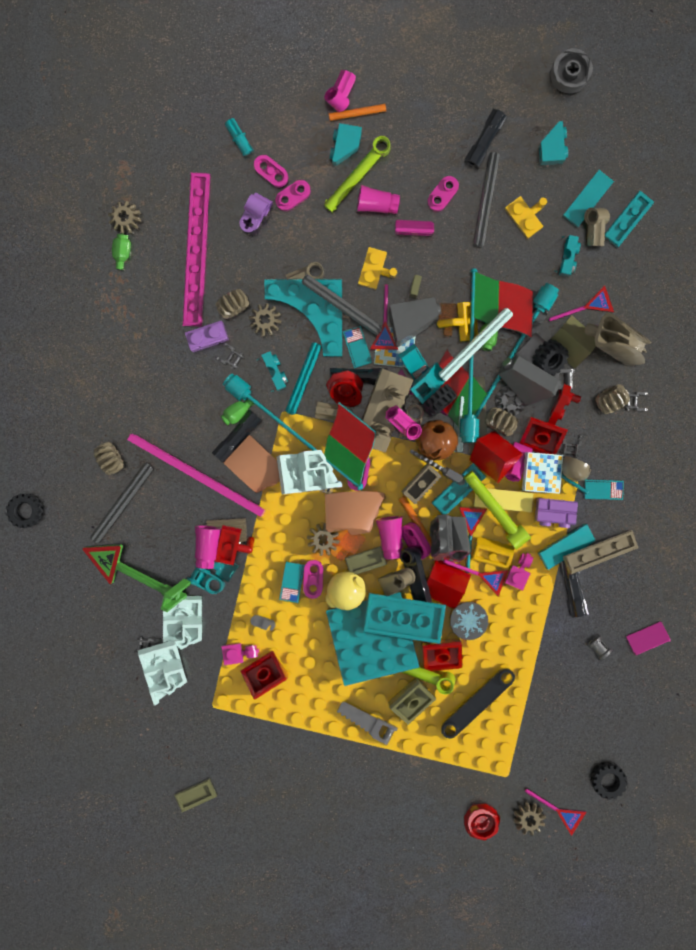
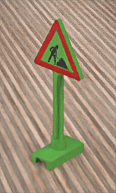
(107, 561)

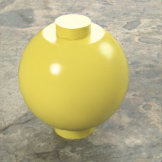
(345, 591)

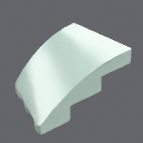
(305, 472)
(184, 622)
(162, 669)

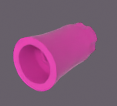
(377, 201)
(391, 536)
(206, 545)

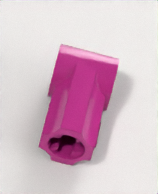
(337, 95)
(403, 423)
(516, 471)

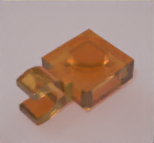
(447, 312)
(350, 543)

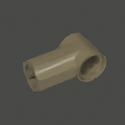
(596, 220)
(300, 273)
(327, 411)

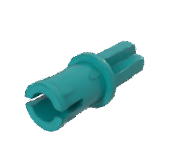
(238, 137)

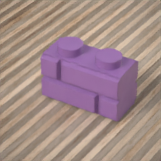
(206, 336)
(556, 511)

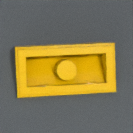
(493, 552)

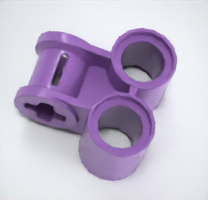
(255, 209)

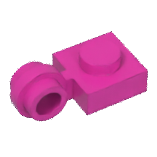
(517, 576)
(234, 654)

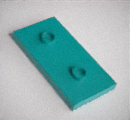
(404, 618)

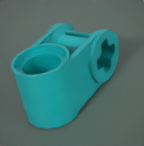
(204, 580)

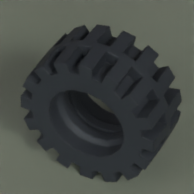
(551, 357)
(439, 400)
(12, 511)
(613, 792)

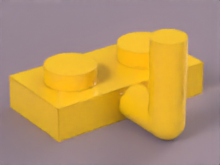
(525, 217)
(374, 268)
(462, 321)

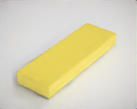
(509, 500)

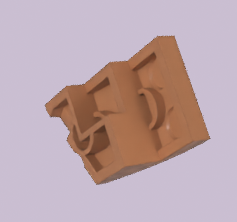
(254, 465)
(352, 511)

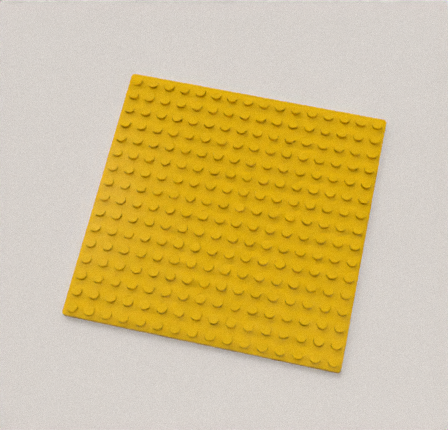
(304, 636)

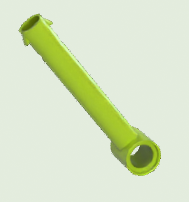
(357, 174)
(516, 535)
(434, 678)

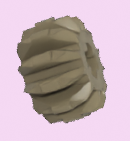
(121, 210)
(232, 303)
(265, 312)
(612, 399)
(501, 421)
(108, 458)
(316, 540)
(521, 820)

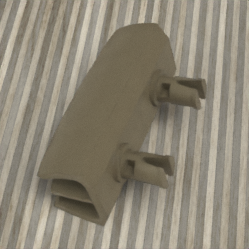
(619, 340)
(387, 392)

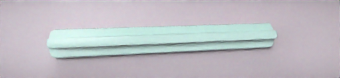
(476, 343)

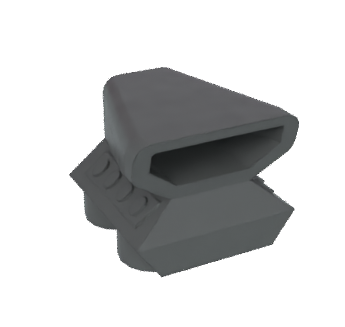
(449, 537)

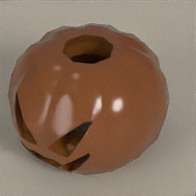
(437, 440)

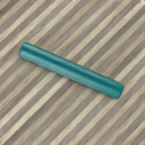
(303, 378)

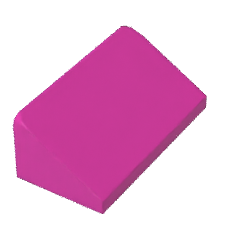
(415, 228)
(648, 638)

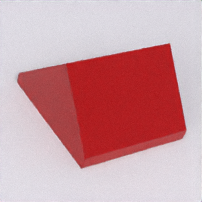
(542, 436)
(494, 455)
(447, 583)
(442, 656)
(264, 674)

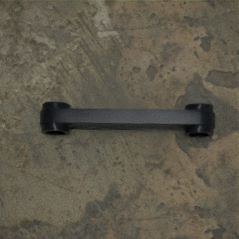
(412, 559)
(477, 703)

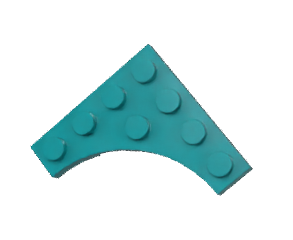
(322, 314)

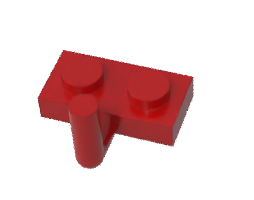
(564, 398)
(229, 545)

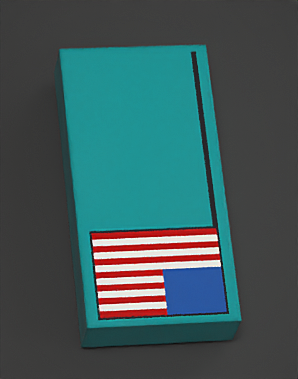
(357, 347)
(413, 361)
(604, 489)
(292, 582)

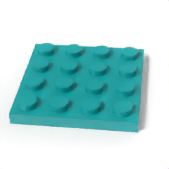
(365, 654)

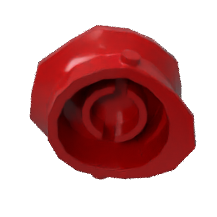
(345, 388)
(481, 821)

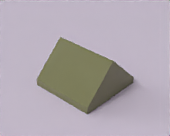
(573, 337)
(411, 701)

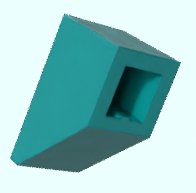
(347, 142)
(552, 148)
(427, 383)

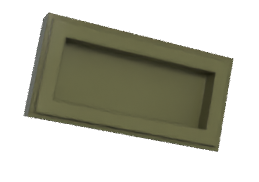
(415, 287)
(366, 560)
(195, 795)

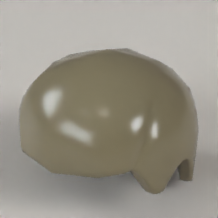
(575, 469)

